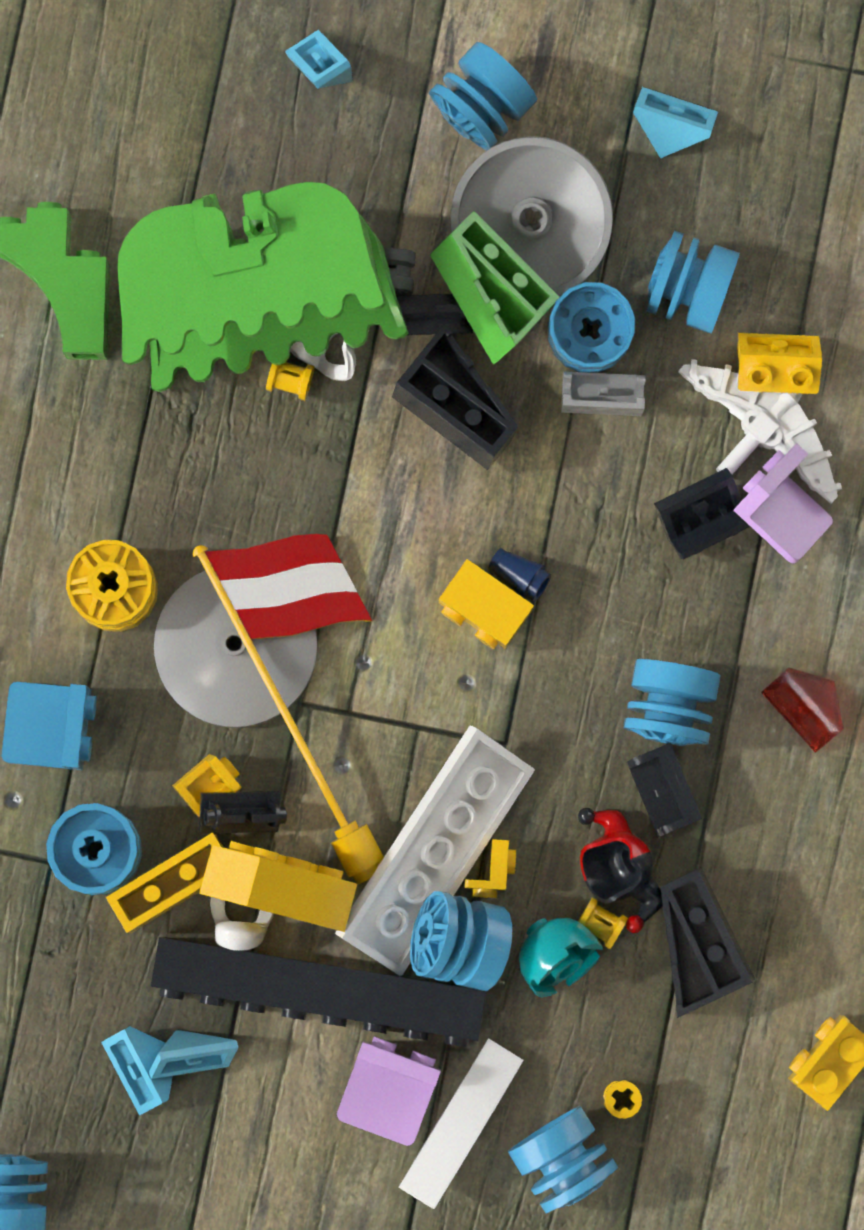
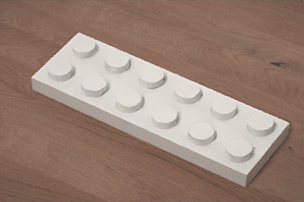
(436, 846)

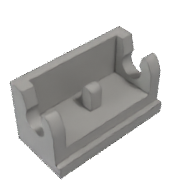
(603, 393)

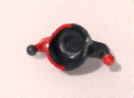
(619, 866)

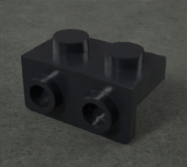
(701, 514)

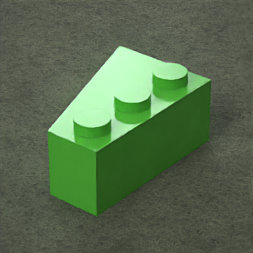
(492, 285)

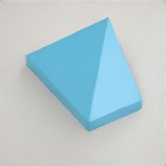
(320, 61)
(672, 122)
(191, 1053)
(132, 1058)

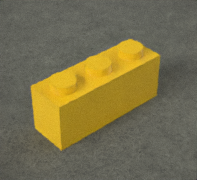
(163, 886)

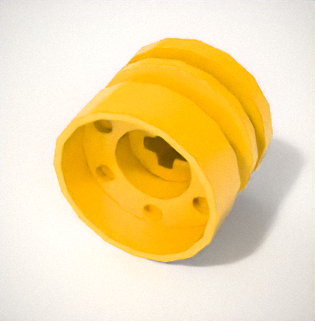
(112, 609)

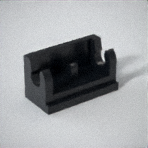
(664, 790)

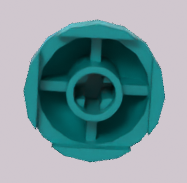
(555, 953)

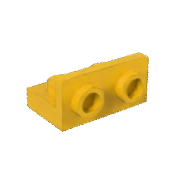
(779, 363)
(830, 1063)

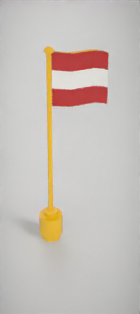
(283, 593)

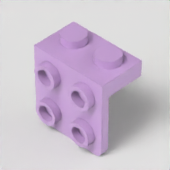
(782, 509)
(388, 1091)

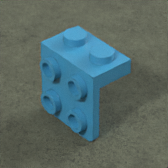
(48, 725)

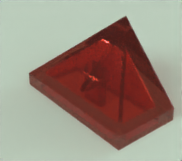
(807, 705)

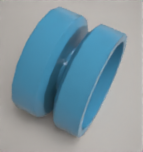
(70, 844)

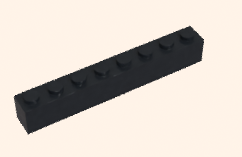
(318, 989)

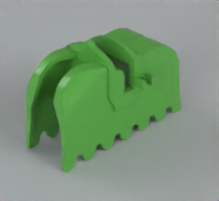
(219, 297)

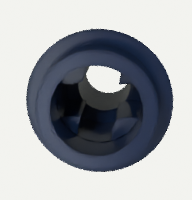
(520, 574)

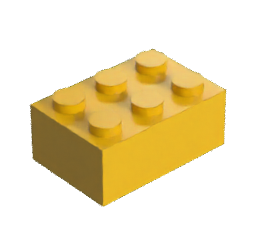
(279, 885)

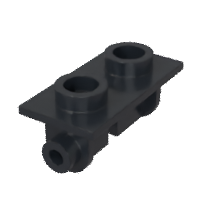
(429, 313)
(241, 812)

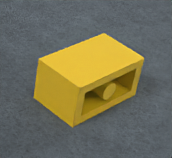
(484, 605)

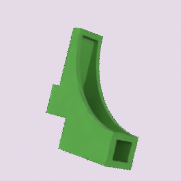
(72, 284)

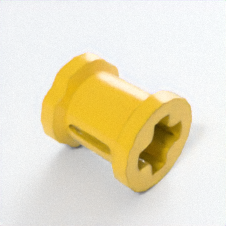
(291, 379)
(602, 922)
(634, 1096)

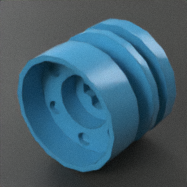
(476, 103)
(692, 281)
(593, 304)
(672, 701)
(461, 941)
(563, 1160)
(15, 1186)

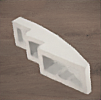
(461, 1123)

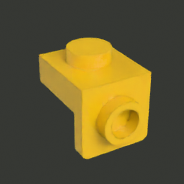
(207, 776)
(502, 863)

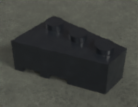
(455, 400)
(701, 944)

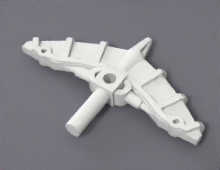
(769, 422)

